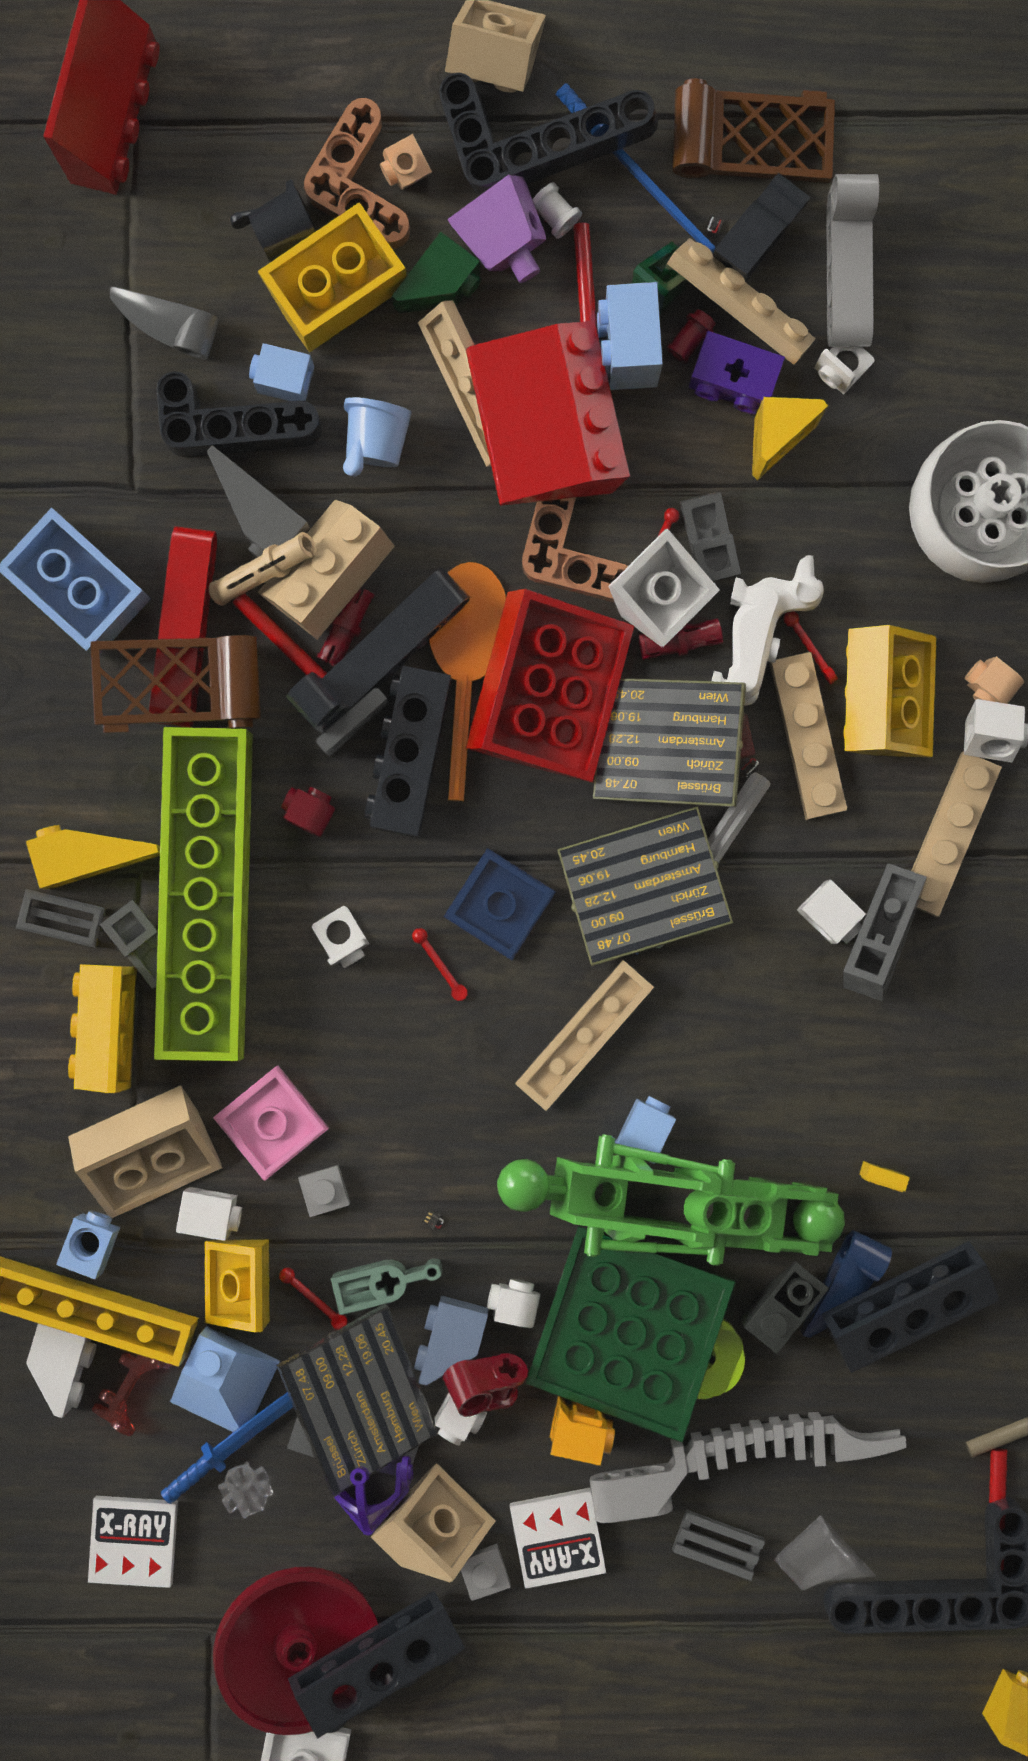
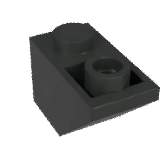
(783, 1306)

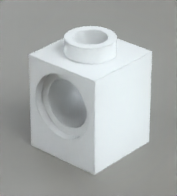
(995, 730)
(832, 913)
(208, 1214)

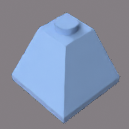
(224, 1380)

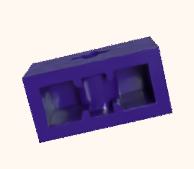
(721, 356)

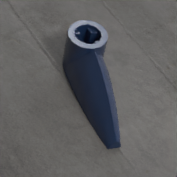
(851, 1274)

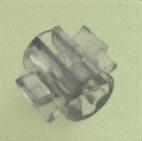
(245, 1489)

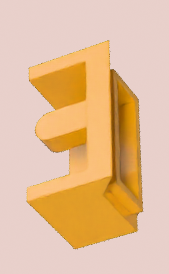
(580, 1432)

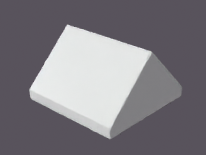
(662, 589)

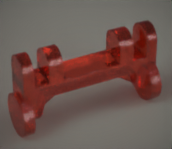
(117, 1411)

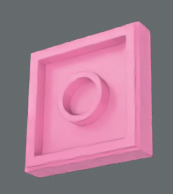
(271, 1123)

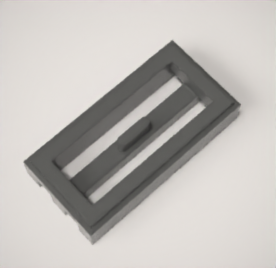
(352, 721)
(94, 926)
(751, 1557)

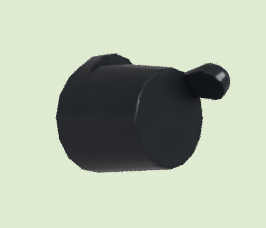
(278, 222)

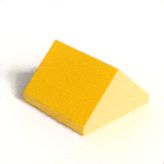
(780, 427)
(237, 1284)

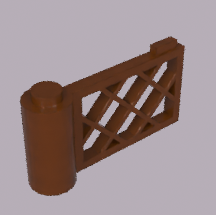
(701, 124)
(232, 682)

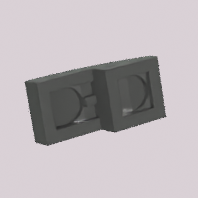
(710, 535)
(135, 938)

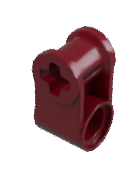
(485, 1383)

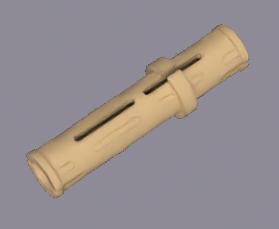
(294, 550)

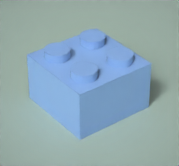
(632, 335)

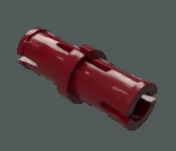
(345, 628)
(688, 638)

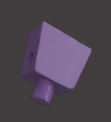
(502, 228)

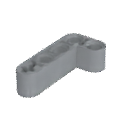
(849, 236)

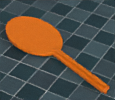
(464, 653)

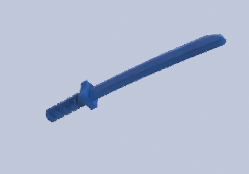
(574, 104)
(215, 1456)

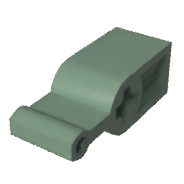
(360, 1286)

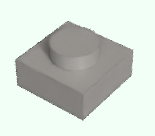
(324, 1190)
(485, 1573)

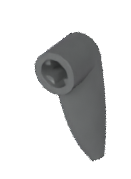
(169, 322)

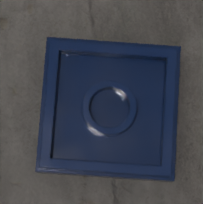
(499, 904)

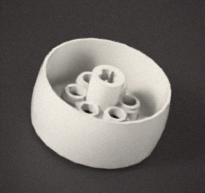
(937, 499)

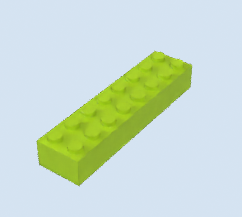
(203, 894)

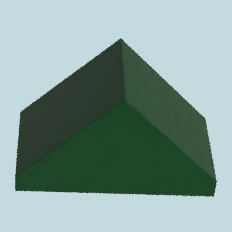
(657, 270)

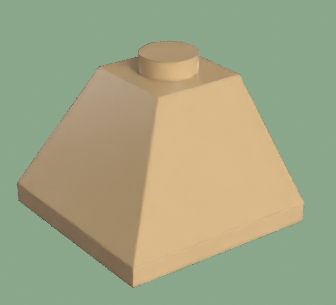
(434, 1527)

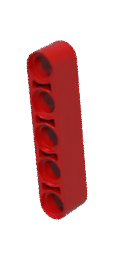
(184, 614)

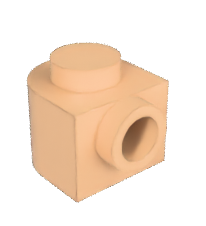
(404, 163)
(993, 681)

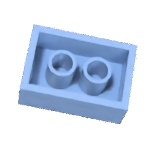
(73, 582)

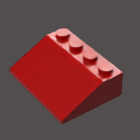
(101, 93)
(548, 414)
(550, 685)

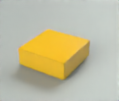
(884, 1176)

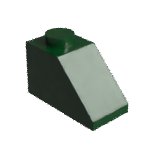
(440, 275)

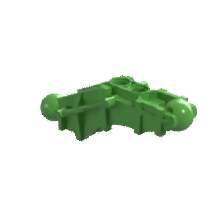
(572, 1190)

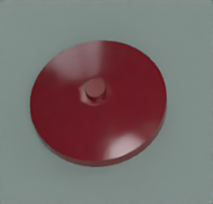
(278, 1631)

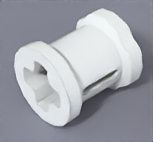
(556, 210)

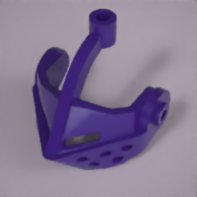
(371, 1516)

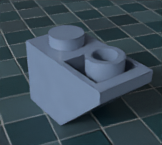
(455, 1337)

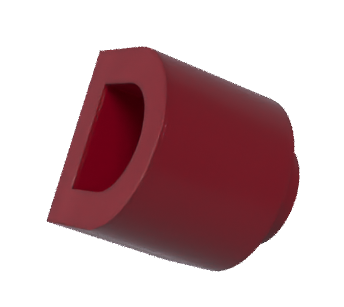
(308, 810)

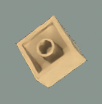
(495, 43)

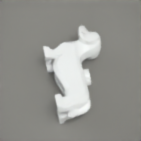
(757, 618)

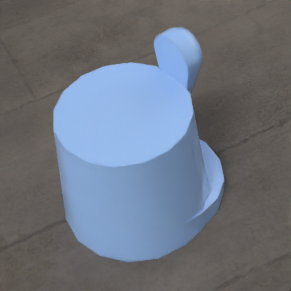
(374, 434)

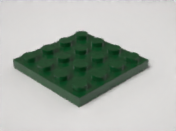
(631, 1335)

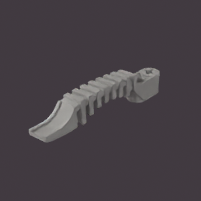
(648, 1489)

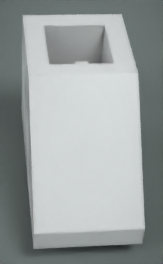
(57, 1365)

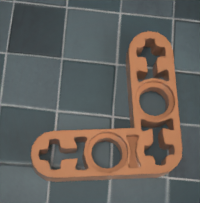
(341, 174)
(563, 558)

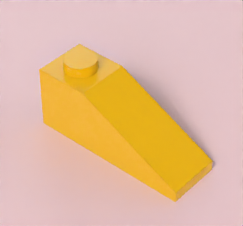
(71, 855)

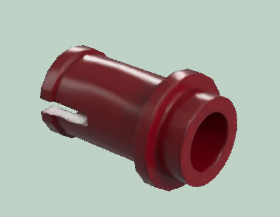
(690, 336)

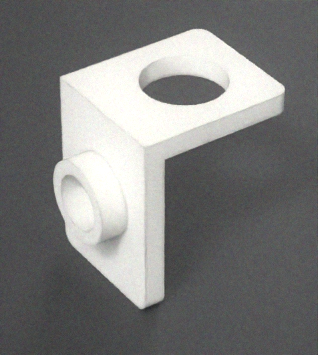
(836, 373)
(350, 950)

